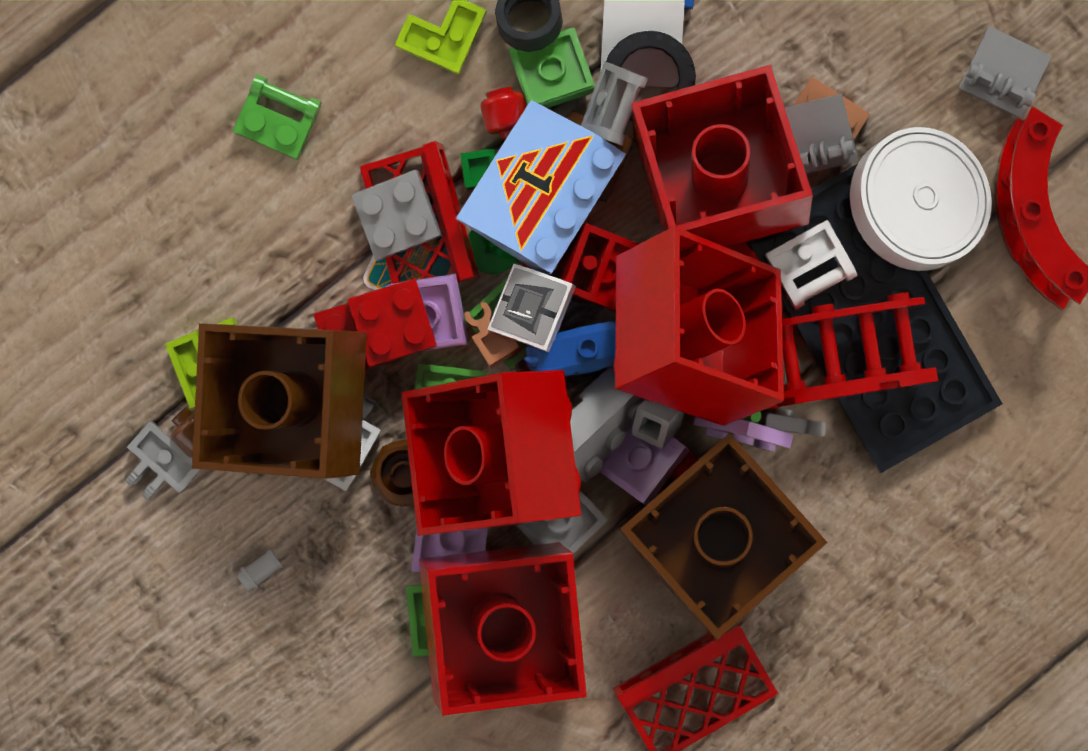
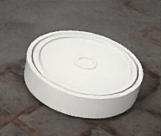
(920, 199)

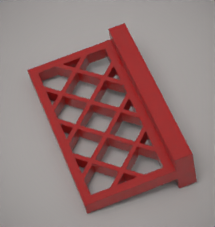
(445, 205)
(681, 664)

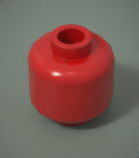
(502, 110)

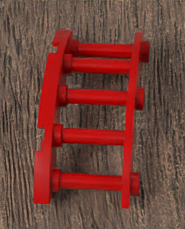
(1027, 216)
(876, 376)

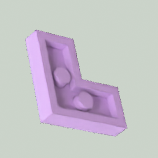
(747, 432)

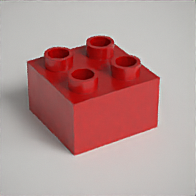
(723, 159)
(698, 327)
(491, 452)
(502, 628)

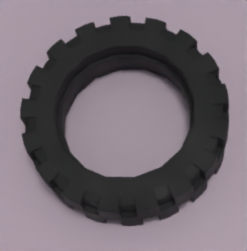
(658, 41)

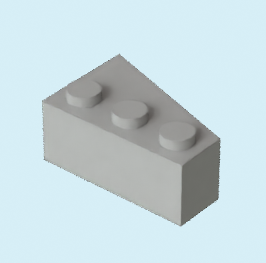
(600, 423)

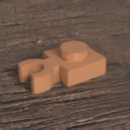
(492, 345)

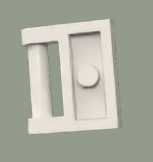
(807, 253)

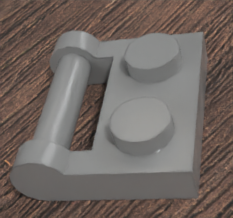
(611, 102)

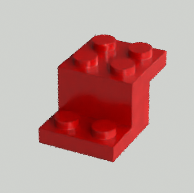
(592, 265)
(390, 316)

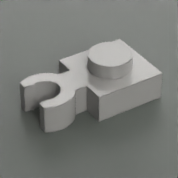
(784, 421)

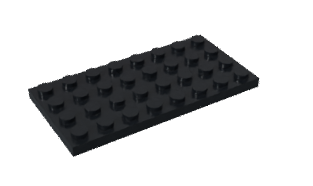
(895, 420)

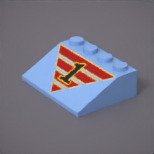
(540, 187)

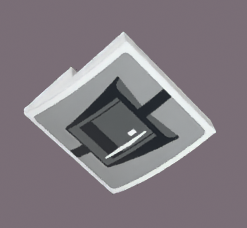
(531, 307)

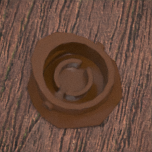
(392, 474)

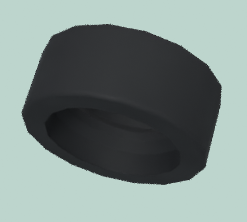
(532, 40)

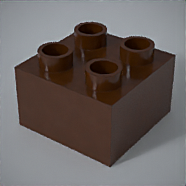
(279, 400)
(722, 537)

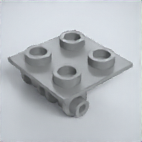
(1005, 72)
(822, 133)

